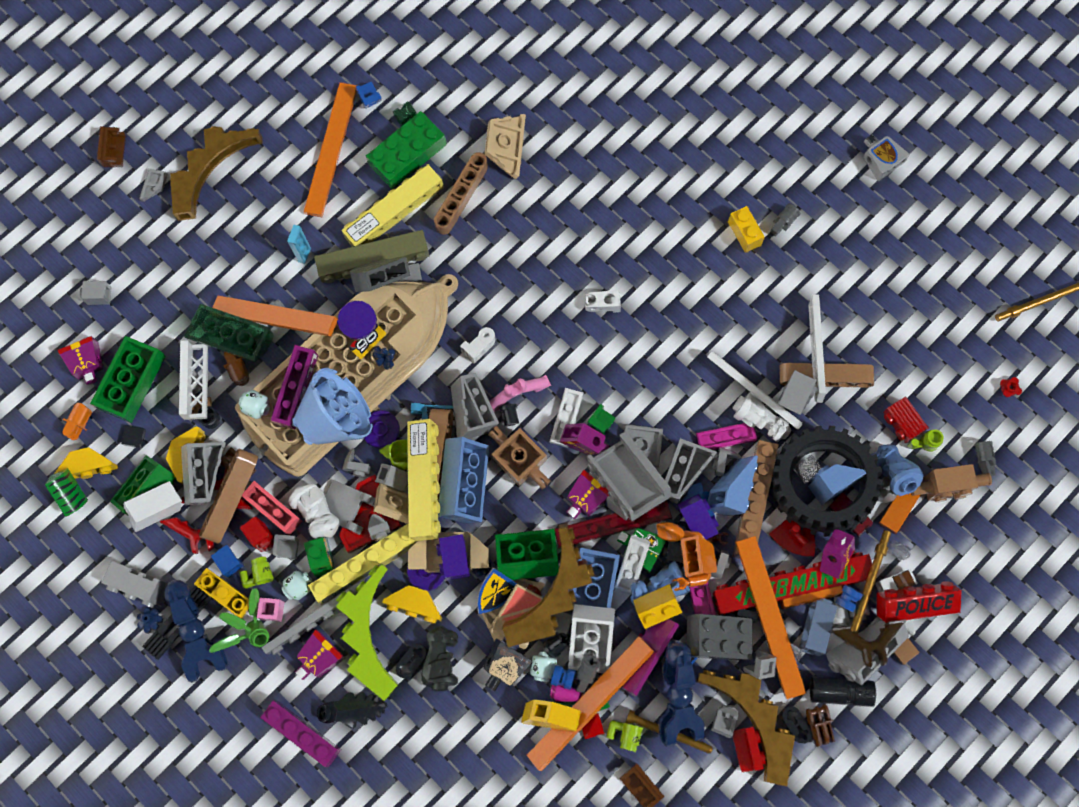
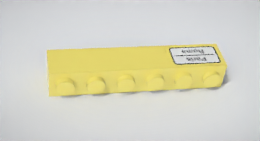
(393, 207)
(422, 480)
(359, 566)

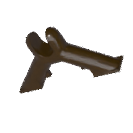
(866, 647)

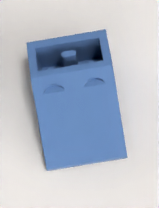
(732, 490)

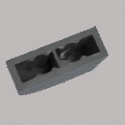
(379, 273)

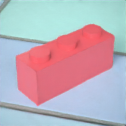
(271, 508)

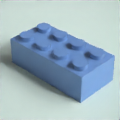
(463, 480)

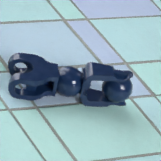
(192, 631)
(680, 711)

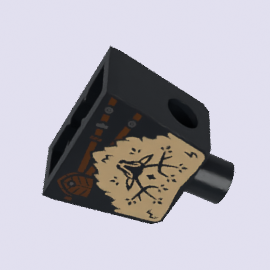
(504, 665)

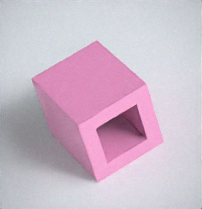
(270, 609)

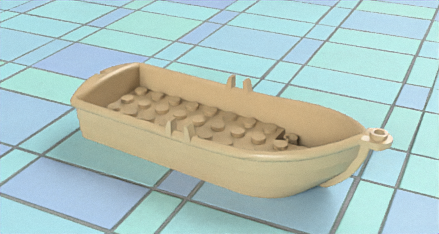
(413, 323)

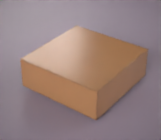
(906, 652)

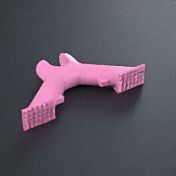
(518, 388)

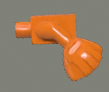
(697, 554)

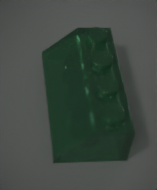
(229, 333)

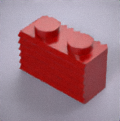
(905, 420)
(258, 534)

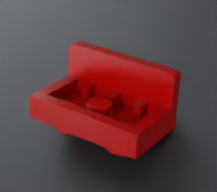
(747, 749)

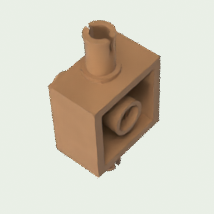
(519, 445)
(951, 482)

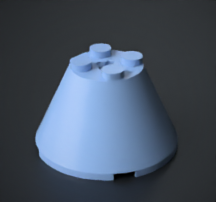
(332, 410)

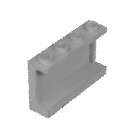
(629, 477)

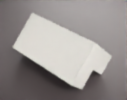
(152, 506)

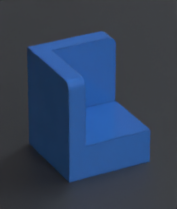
(368, 95)
(227, 561)

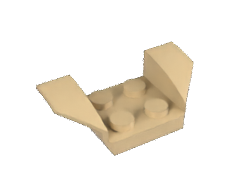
(424, 553)

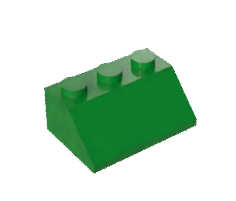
(144, 478)

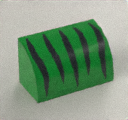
(66, 492)

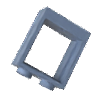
(816, 628)

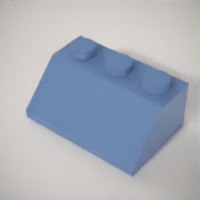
(833, 481)

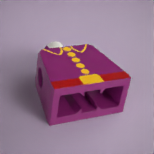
(83, 359)
(583, 438)
(586, 496)
(842, 547)
(318, 656)

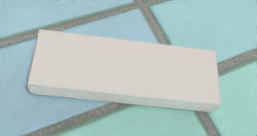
(567, 414)
(632, 563)

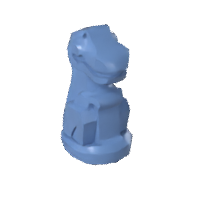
(903, 474)
(662, 579)

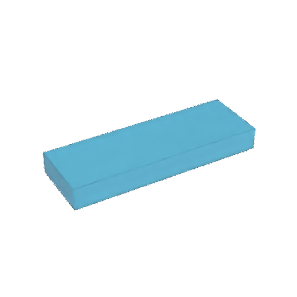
(299, 244)

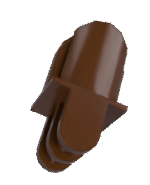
(236, 369)
(821, 727)

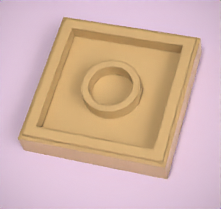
(392, 503)

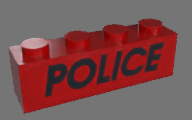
(919, 602)

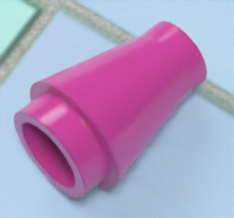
(561, 694)

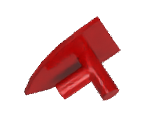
(793, 539)

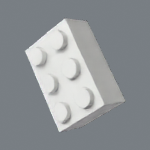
(591, 635)

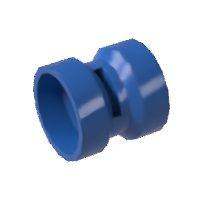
(849, 598)
(567, 680)

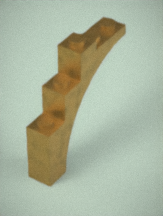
(201, 162)
(538, 621)
(775, 745)

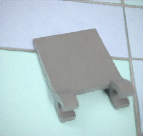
(345, 503)

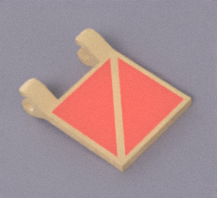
(518, 603)

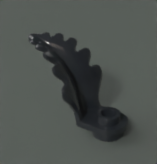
(351, 709)

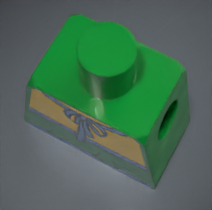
(319, 556)

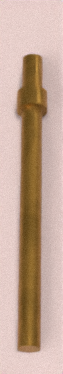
(1015, 310)
(880, 550)

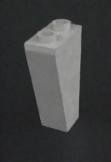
(849, 660)

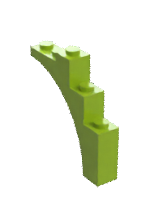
(366, 665)

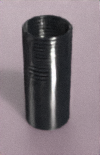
(842, 691)

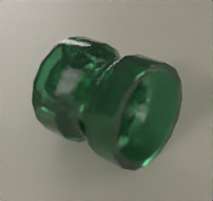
(405, 113)

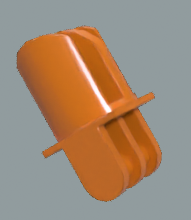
(76, 421)

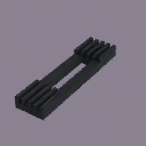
(157, 643)

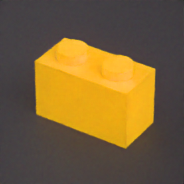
(746, 229)
(657, 606)

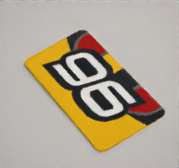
(363, 346)

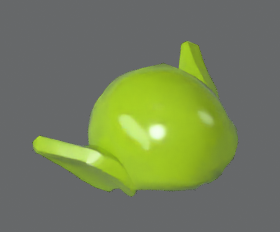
(397, 453)

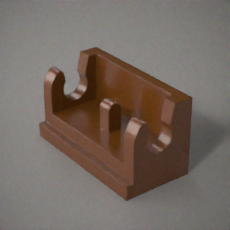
(111, 147)
(641, 786)

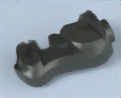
(437, 665)

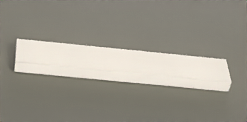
(817, 348)
(755, 390)

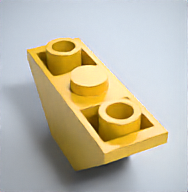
(174, 455)
(86, 463)
(223, 592)
(414, 602)
(550, 715)

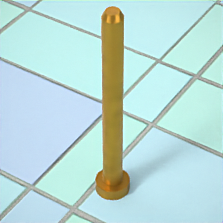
(631, 717)

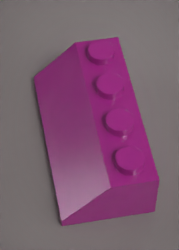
(657, 638)

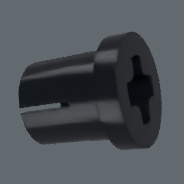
(509, 414)
(555, 646)

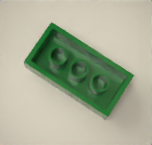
(406, 150)
(128, 379)

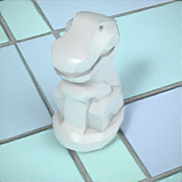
(755, 413)
(314, 507)

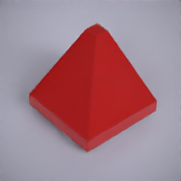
(593, 727)

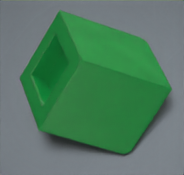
(601, 420)

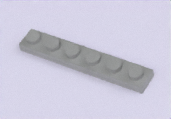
(307, 624)

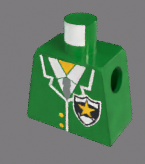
(654, 549)

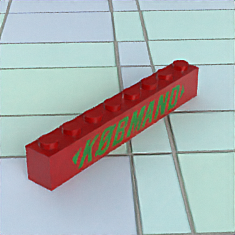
(792, 584)

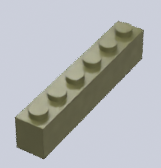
(340, 263)

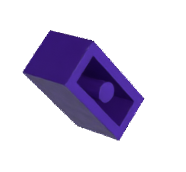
(697, 517)
(454, 557)

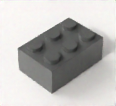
(719, 637)

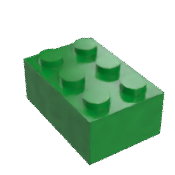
(527, 554)

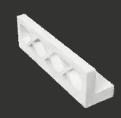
(186, 377)

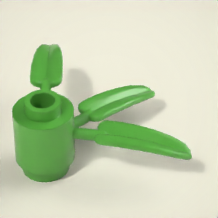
(254, 630)

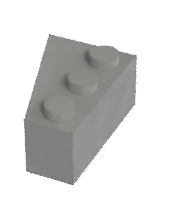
(797, 392)
(471, 407)
(686, 467)
(200, 469)
(134, 584)

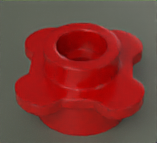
(1005, 387)

